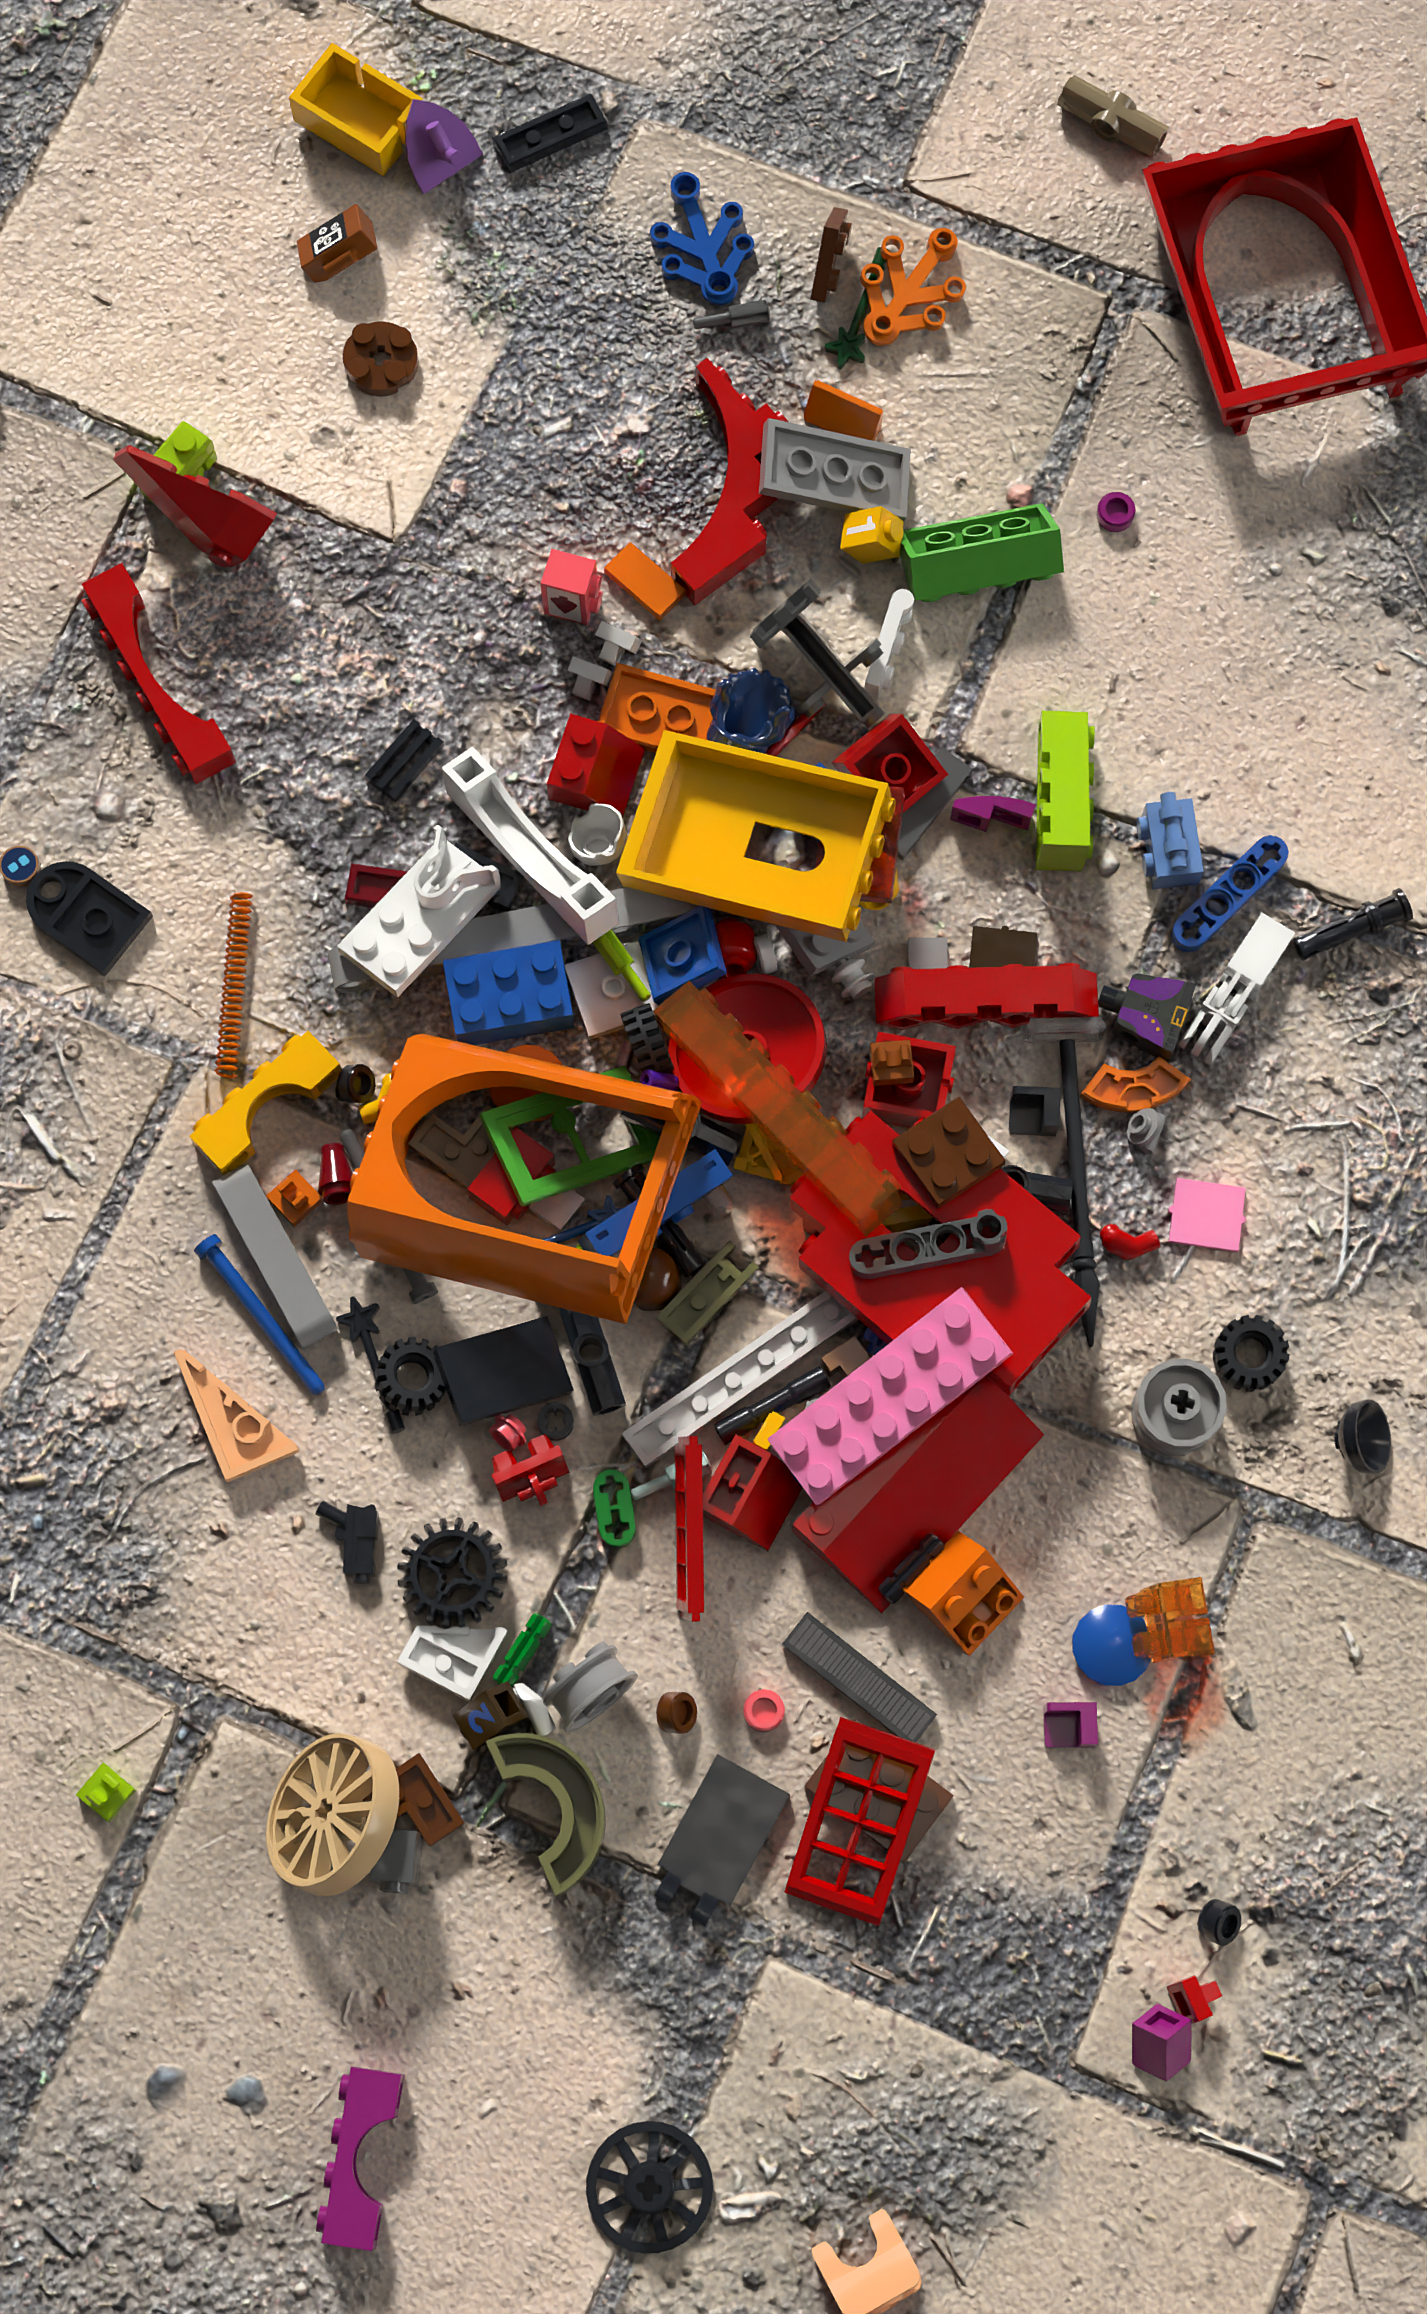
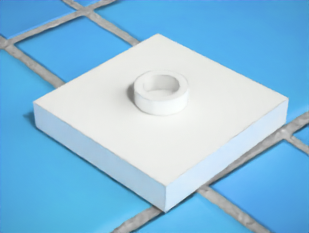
(602, 994)

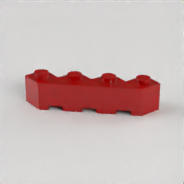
(971, 996)

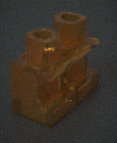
(1170, 1621)

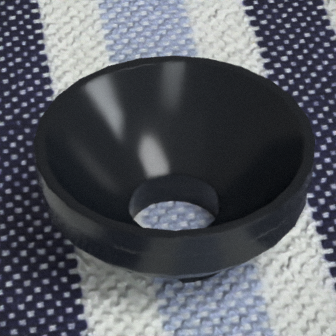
(1364, 1437)

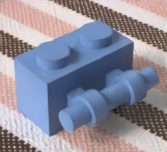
(1170, 842)

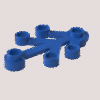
(703, 246)

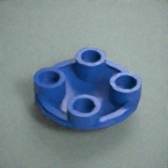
(1105, 1646)

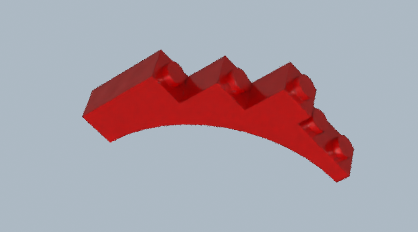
(731, 536)

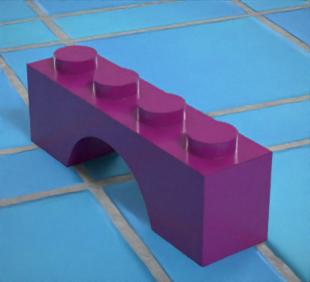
(351, 2213)

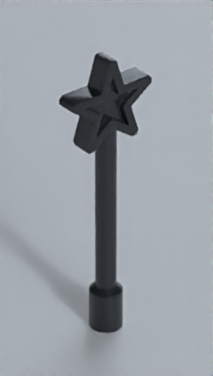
(360, 1326)

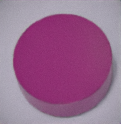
(1115, 511)

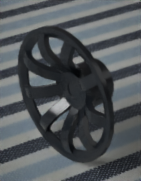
(649, 2187)

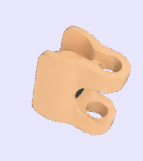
(879, 2283)

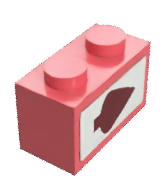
(571, 587)

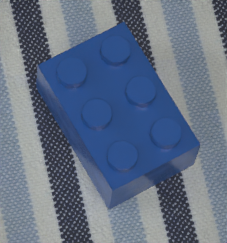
(509, 993)

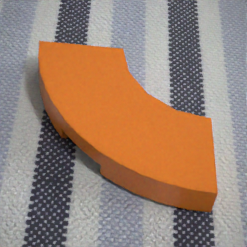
(1135, 1089)

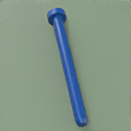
(210, 1249)

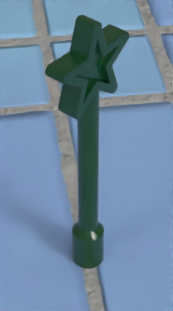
(848, 343)

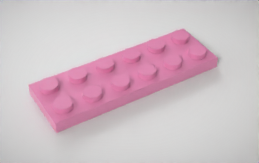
(890, 1396)

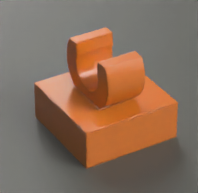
(294, 1198)

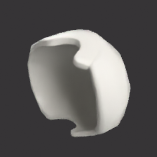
(598, 835)

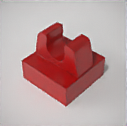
(1192, 1999)

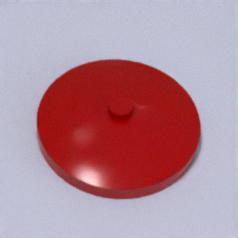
(775, 1016)

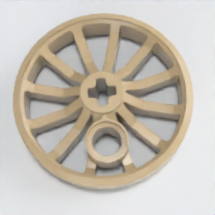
(335, 1815)

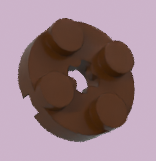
(376, 338)

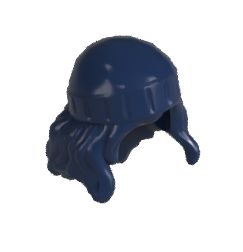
(750, 710)

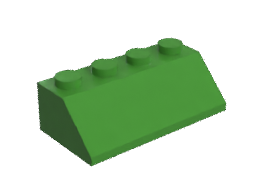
(981, 552)

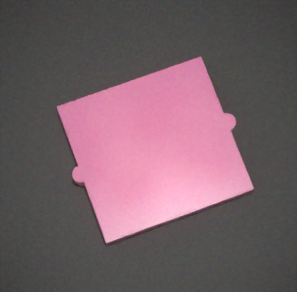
(1207, 1215)

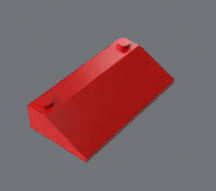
(919, 1488)

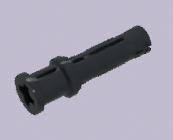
(1369, 919)
(673, 1236)

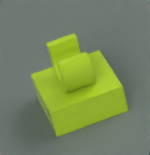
(106, 1792)

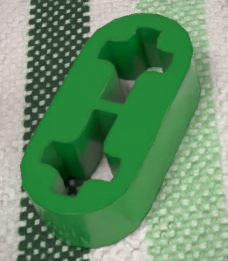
(624, 1508)

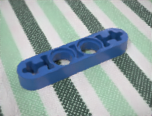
(1229, 893)

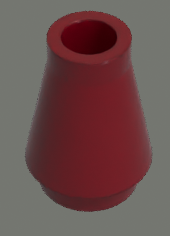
(334, 1174)

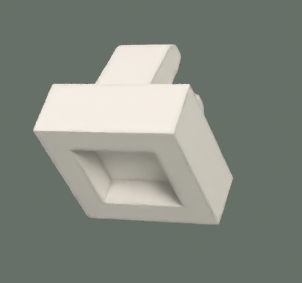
(616, 643)

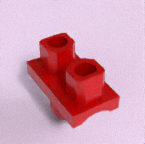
(531, 1475)

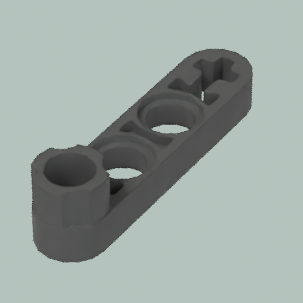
(926, 1240)

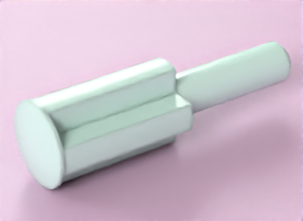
(666, 1480)

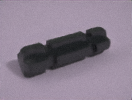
(910, 1568)

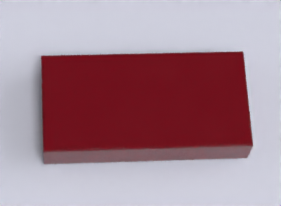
(370, 884)

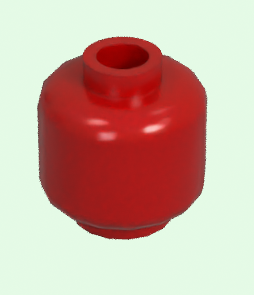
(736, 946)

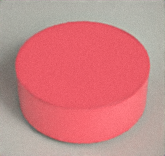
(764, 1710)

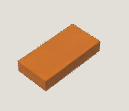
(644, 581)

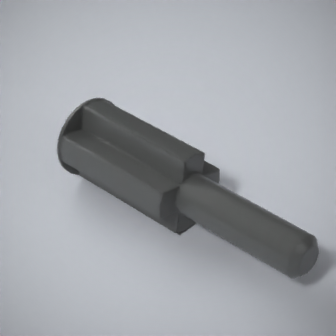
(737, 316)

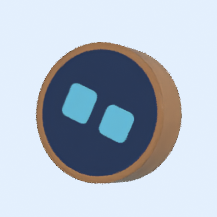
(19, 866)

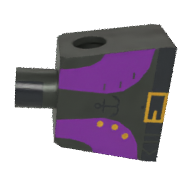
(1149, 1012)

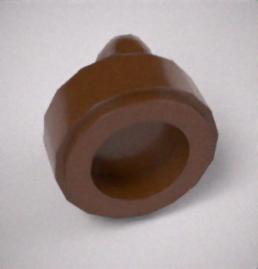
(676, 1712)

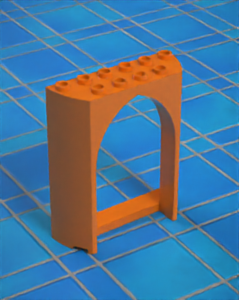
(405, 1231)

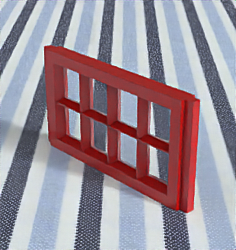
(689, 1528)
(884, 1746)

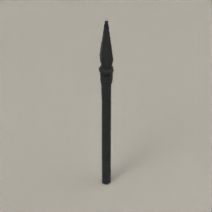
(1084, 1265)

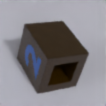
(490, 1715)

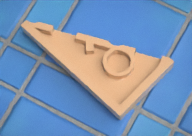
(236, 1431)

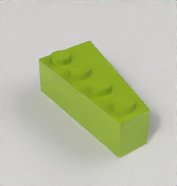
(1063, 791)

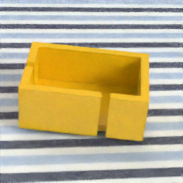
(355, 119)

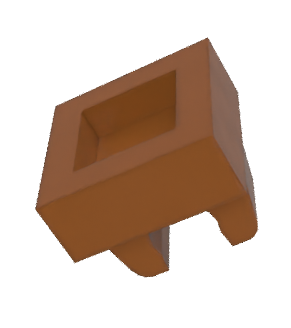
(891, 1063)

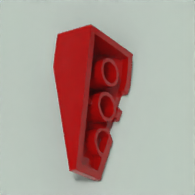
(213, 521)

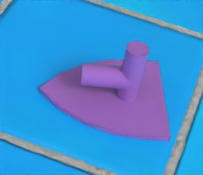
(437, 144)

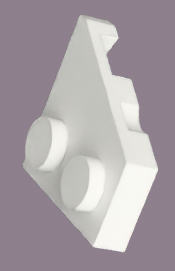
(452, 1656)

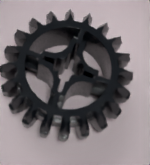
(461, 1555)

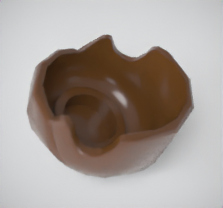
(659, 1282)

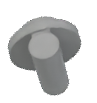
(1145, 1129)

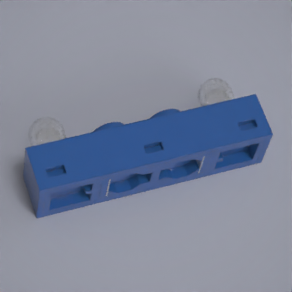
(698, 1181)

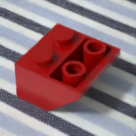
(750, 1493)

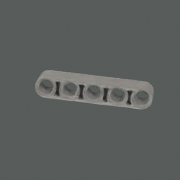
(275, 1255)

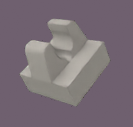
(588, 677)

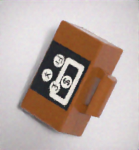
(337, 244)

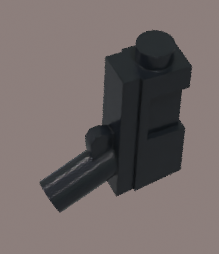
(359, 1530)

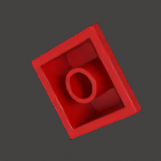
(895, 756)
(594, 766)

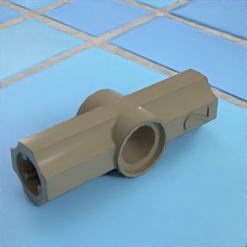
(1113, 116)

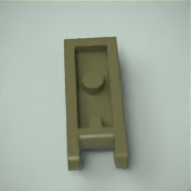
(705, 1296)

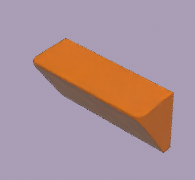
(842, 412)

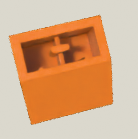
(964, 1592)

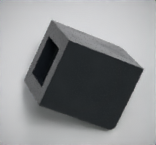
(1034, 1111)

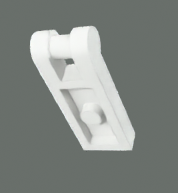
(891, 640)

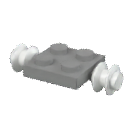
(821, 953)

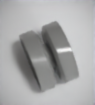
(1157, 1417)

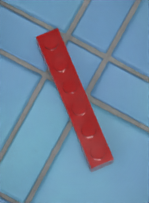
(198, 742)

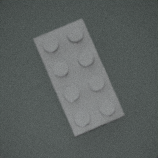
(833, 469)

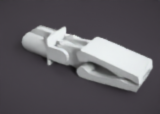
(1246, 975)

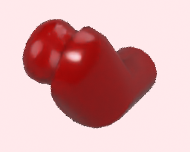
(1125, 1245)

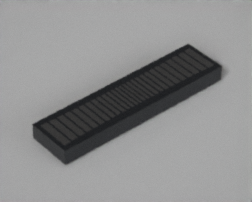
(859, 1679)

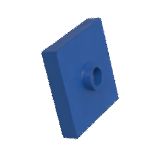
(682, 953)

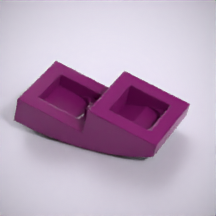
(979, 811)

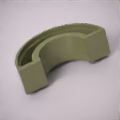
(579, 1796)

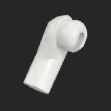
(537, 1711)

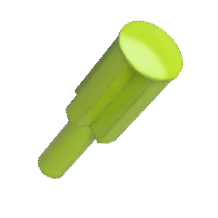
(620, 961)

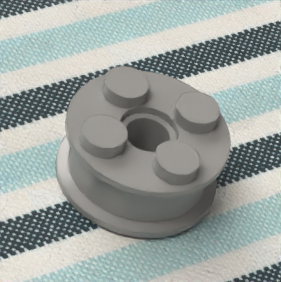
(589, 1687)

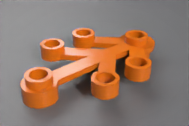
(908, 291)

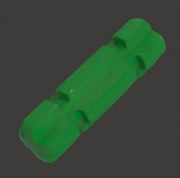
(522, 1650)

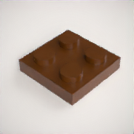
(948, 1152)

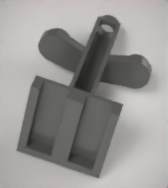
(836, 673)

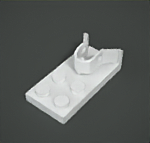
(420, 915)

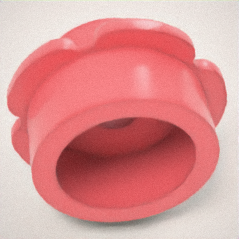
(508, 1432)

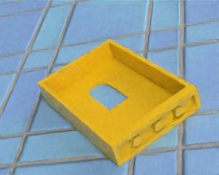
(700, 820)

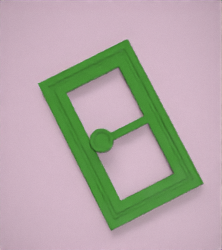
(528, 1191)

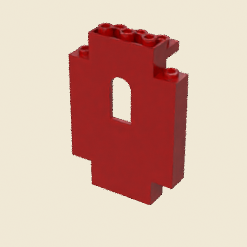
(1015, 1289)

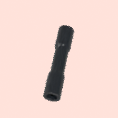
(794, 1393)

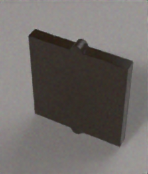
(1001, 947)

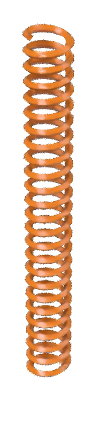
(244, 910)

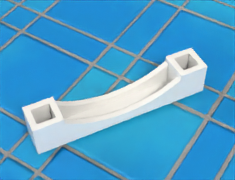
(570, 891)

